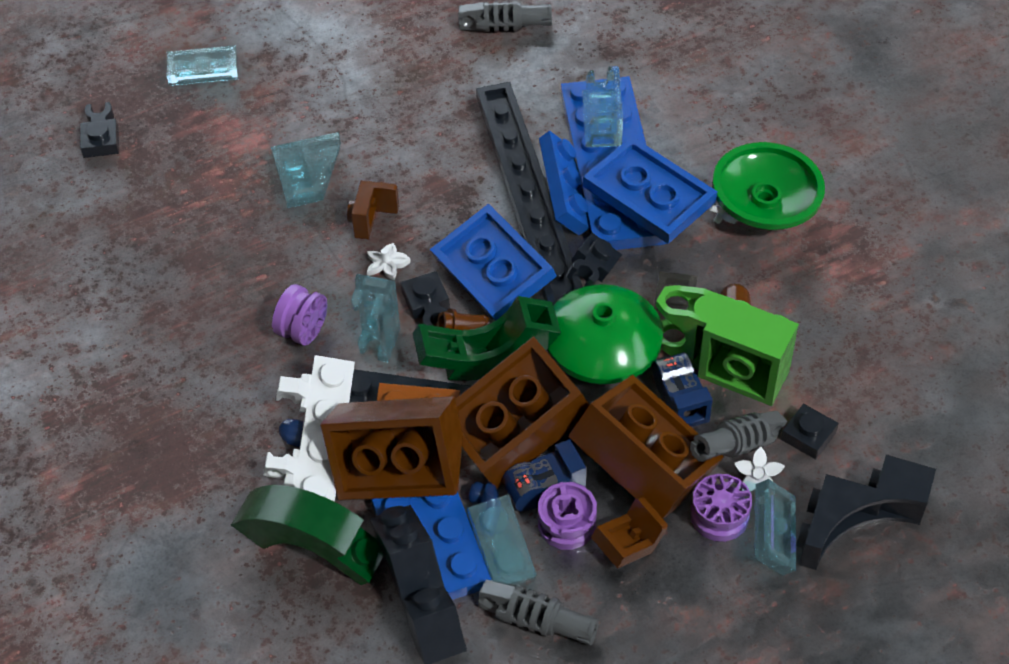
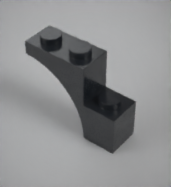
(893, 494)
(419, 583)

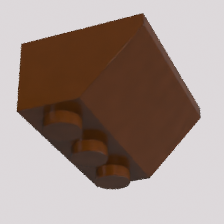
(518, 411)
(642, 445)
(394, 448)

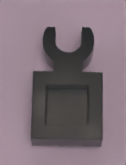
(100, 133)
(593, 260)
(425, 297)

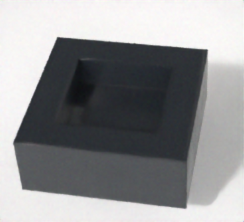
(809, 431)

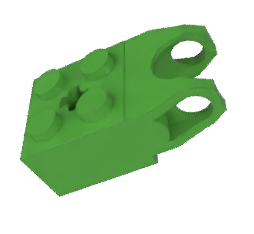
(730, 341)

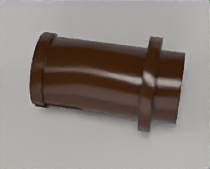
(461, 321)

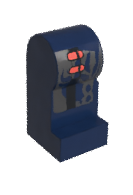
(682, 388)
(530, 479)

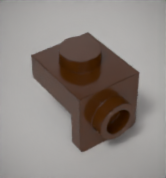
(370, 199)
(632, 534)

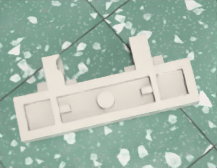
(317, 397)

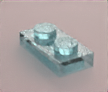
(202, 65)
(775, 527)
(501, 541)

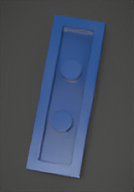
(564, 183)

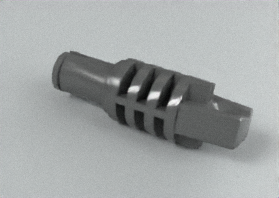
(505, 15)
(738, 436)
(537, 612)

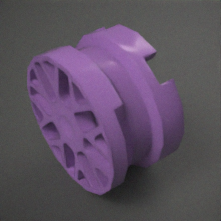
(298, 314)
(712, 499)
(567, 514)

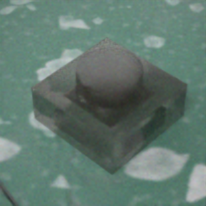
(673, 279)

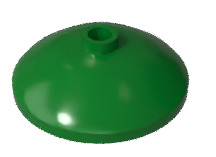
(768, 185)
(609, 347)

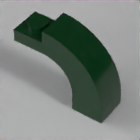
(477, 351)
(312, 522)

